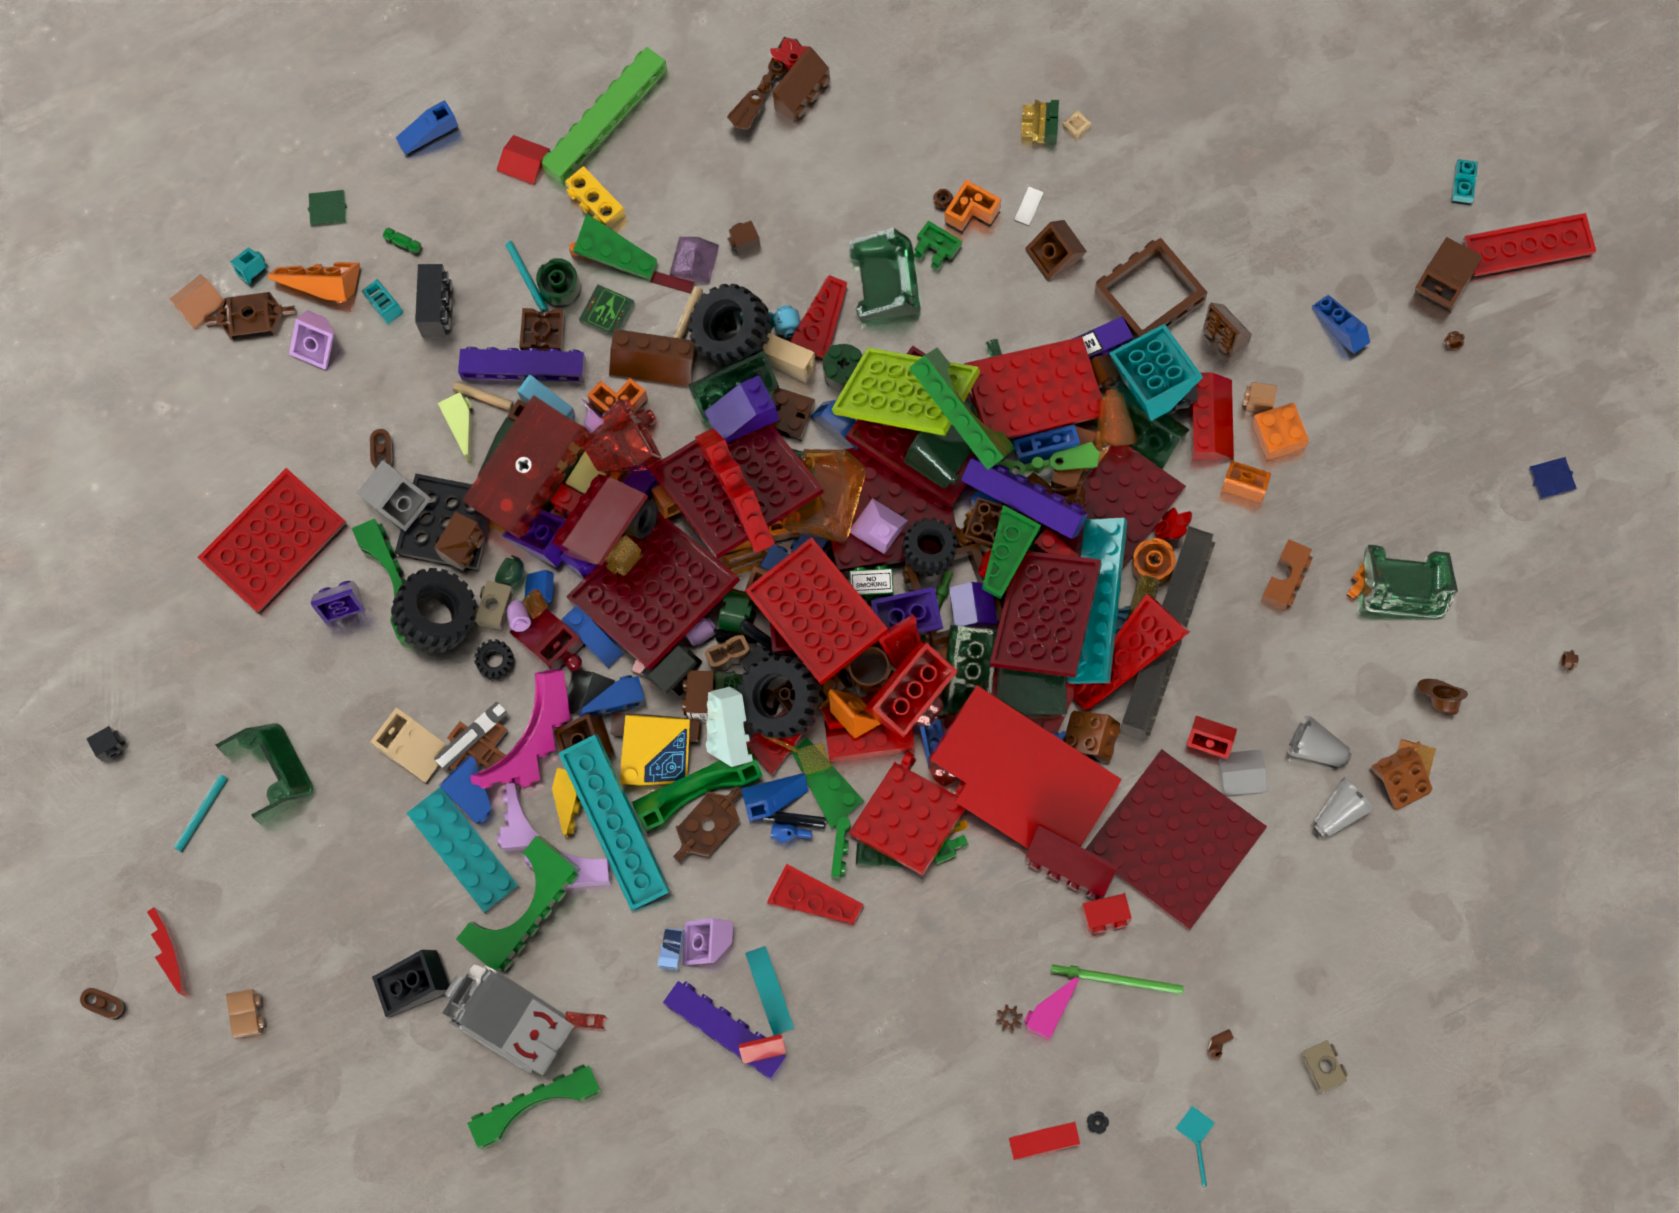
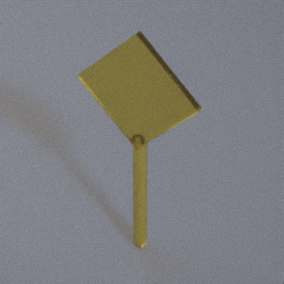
(812, 757)

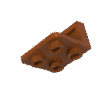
(1092, 734)
(1403, 776)

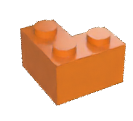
(972, 201)
(603, 397)

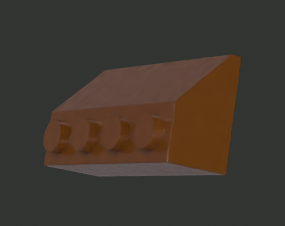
(652, 358)

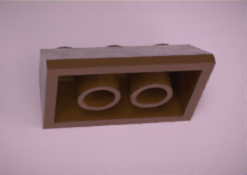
(801, 85)

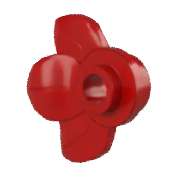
(788, 52)
(1173, 525)

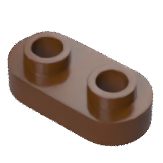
(380, 451)
(102, 1003)

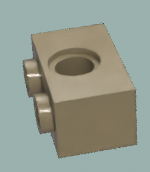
(495, 617)
(1324, 1080)

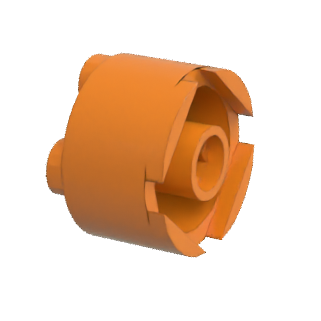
(1152, 550)

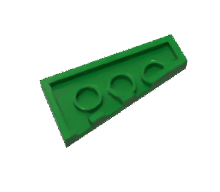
(612, 249)
(1008, 550)
(830, 790)

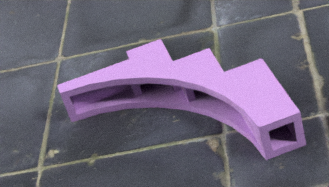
(520, 834)

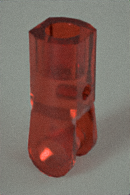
(580, 1020)

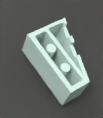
(725, 727)

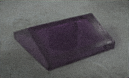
(694, 259)

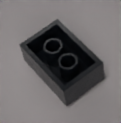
(433, 300)

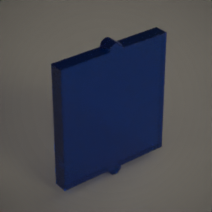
(1553, 478)

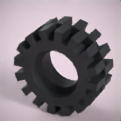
(503, 668)

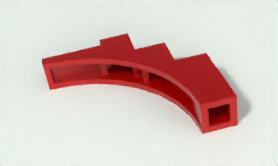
(741, 495)

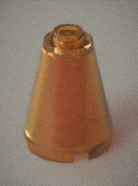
(1114, 421)

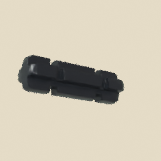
(722, 635)

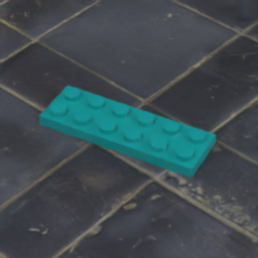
(462, 850)

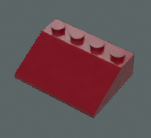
(599, 520)
(1071, 864)

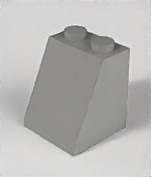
(393, 495)

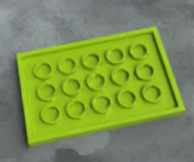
(890, 394)

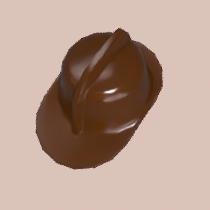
(1443, 695)

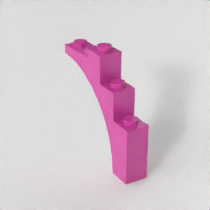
(537, 740)

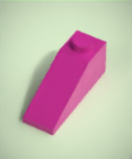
(1048, 1013)

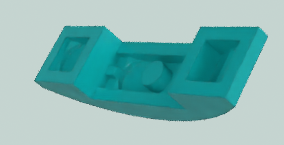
(769, 990)

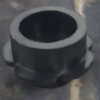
(1093, 1127)

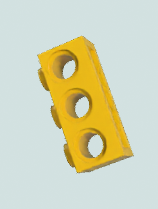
(593, 189)

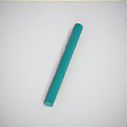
(526, 276)
(200, 812)

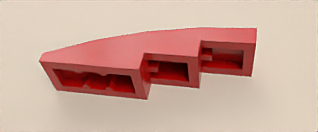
(170, 957)

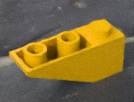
(566, 801)

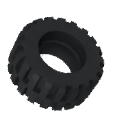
(714, 308)
(444, 588)
(806, 696)

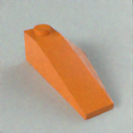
(328, 283)

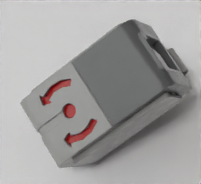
(506, 1018)

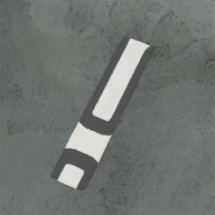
(470, 735)

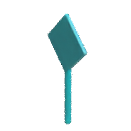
(1196, 1127)

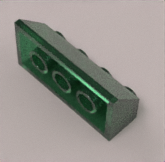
(713, 387)
(1156, 438)
(970, 654)

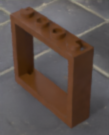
(1134, 260)
(975, 557)

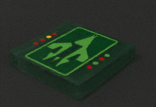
(606, 310)

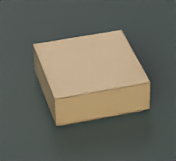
(1077, 124)

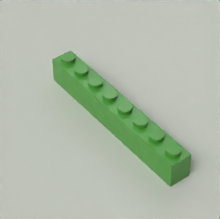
(604, 115)

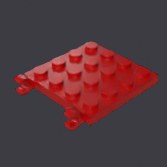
(908, 817)

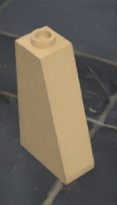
(790, 358)

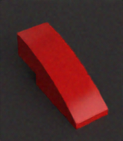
(1044, 1141)

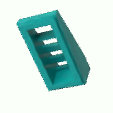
(391, 309)

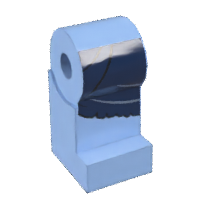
(671, 949)

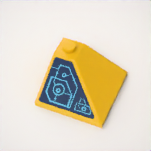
(654, 750)

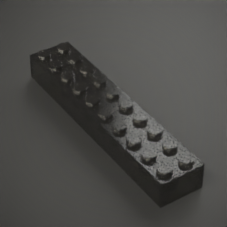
(1178, 601)

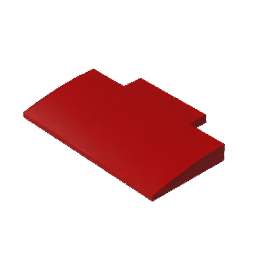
(1021, 773)

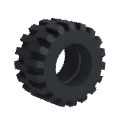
(929, 531)

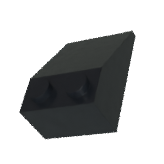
(411, 982)

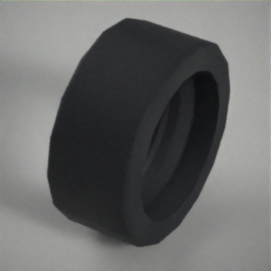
(644, 520)

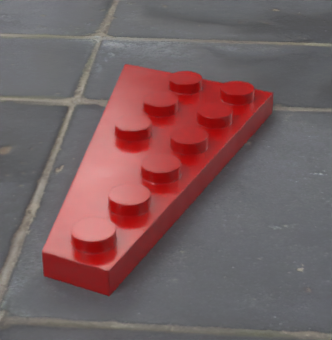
(1139, 642)

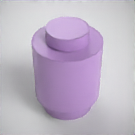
(518, 616)
(701, 632)

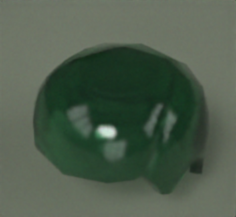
(510, 571)

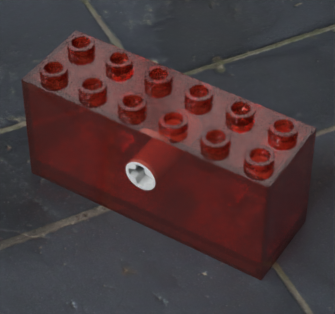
(510, 491)

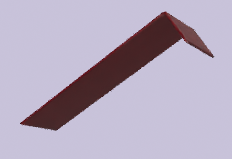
(672, 282)

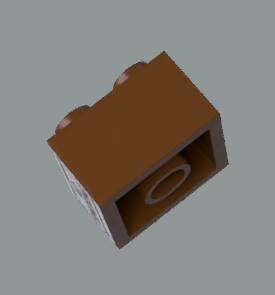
(696, 688)

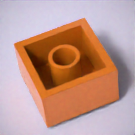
(1280, 431)

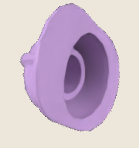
(593, 417)

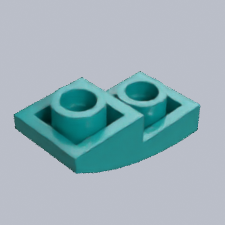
(1465, 181)

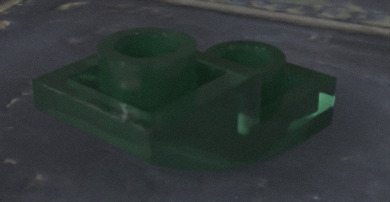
(870, 857)

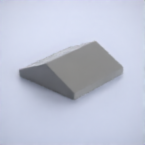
(1243, 773)

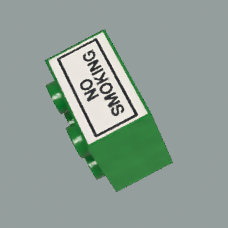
(872, 583)

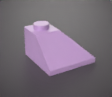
(312, 339)
(878, 526)
(706, 940)

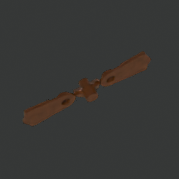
(747, 109)

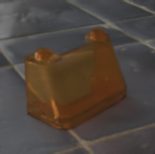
(833, 511)

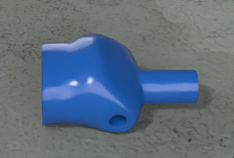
(786, 832)

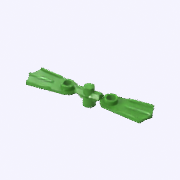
(1073, 458)

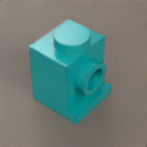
(248, 264)

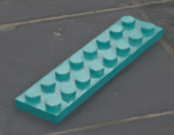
(1104, 541)
(614, 822)

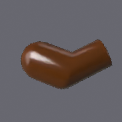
(1216, 1043)

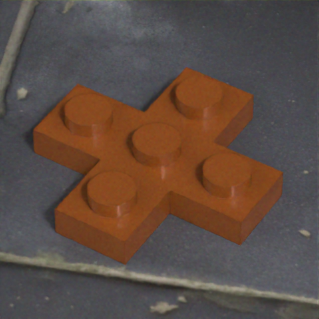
(484, 749)

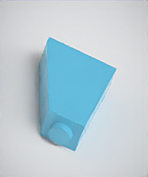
(533, 387)

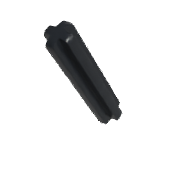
(758, 635)
(797, 820)

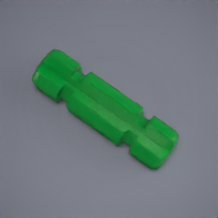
(402, 240)

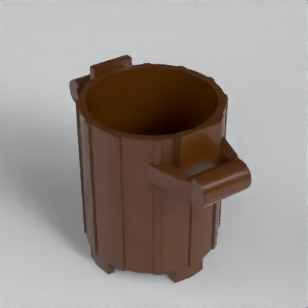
(869, 671)

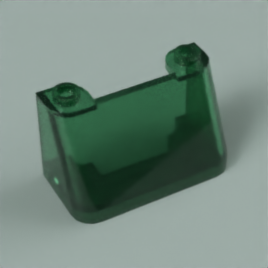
(886, 275)
(939, 455)
(1408, 585)

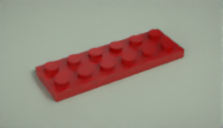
(1532, 244)

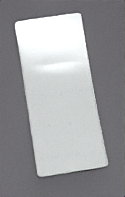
(1028, 206)

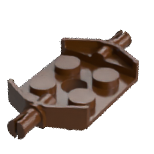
(265, 317)
(712, 807)

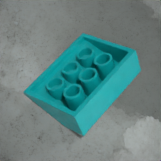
(1156, 370)

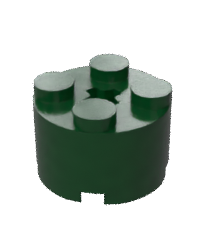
(548, 282)
(835, 359)
(736, 608)

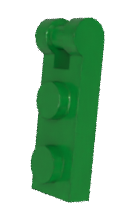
(841, 847)

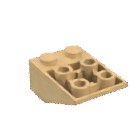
(409, 744)

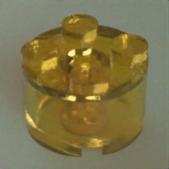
(623, 556)

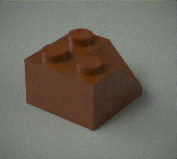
(459, 541)

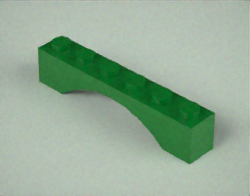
(372, 542)
(661, 804)
(491, 1127)

